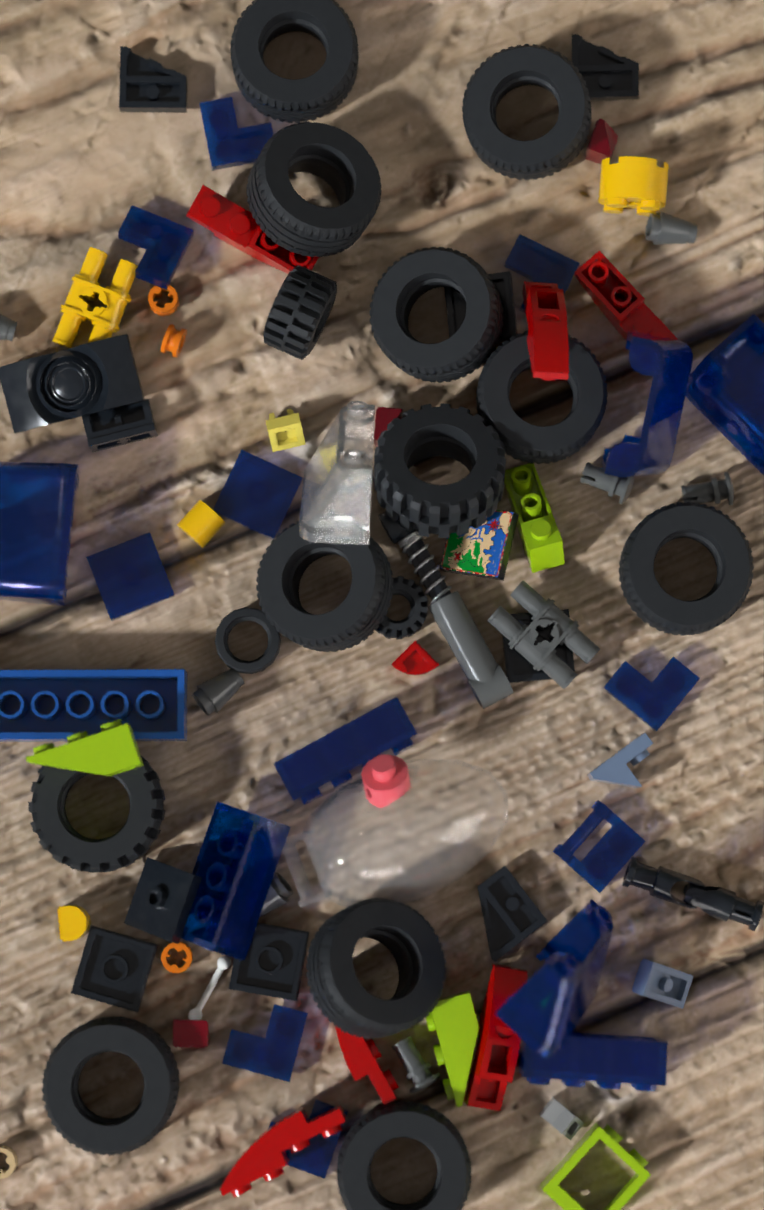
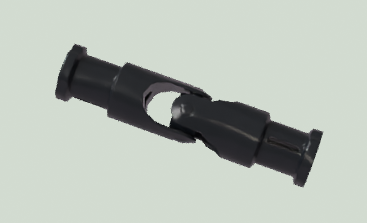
(713, 900)

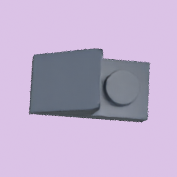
(615, 769)
(662, 983)

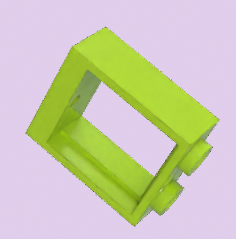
(611, 1138)

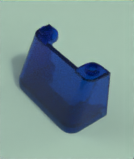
(670, 366)
(731, 389)
(36, 530)
(561, 991)

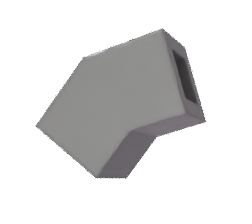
(561, 1118)

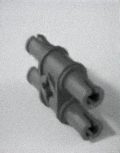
(543, 615)

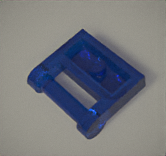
(607, 855)

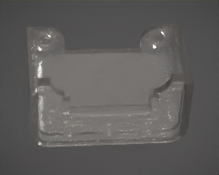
(340, 480)

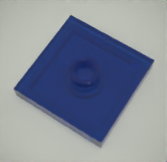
(257, 494)
(130, 576)

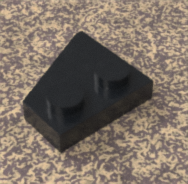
(605, 72)
(149, 86)
(507, 912)

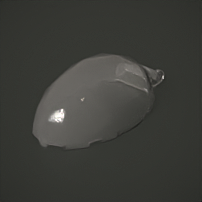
(407, 847)

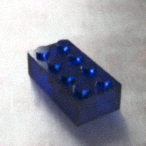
(346, 750)
(236, 875)
(600, 1059)

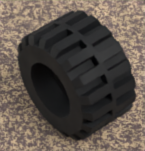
(300, 312)

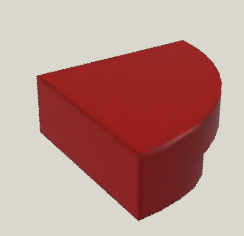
(415, 661)

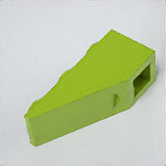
(535, 521)
(100, 754)
(457, 1034)

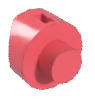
(385, 780)

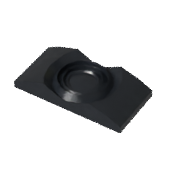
(71, 383)

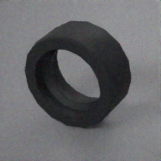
(226, 655)

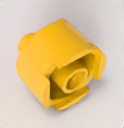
(633, 185)

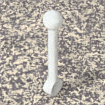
(196, 1013)

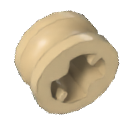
(12, 1160)

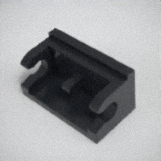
(119, 426)

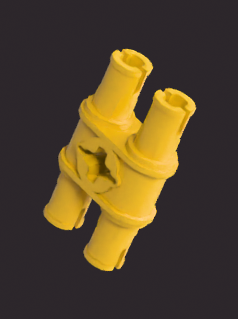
(86, 287)

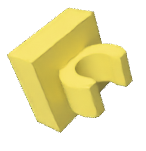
(285, 431)

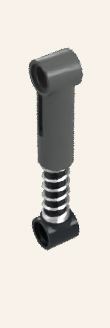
(453, 618)

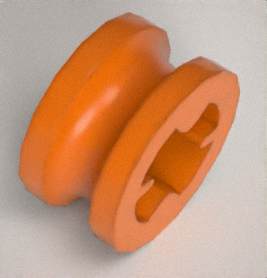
(169, 308)
(173, 340)
(174, 968)

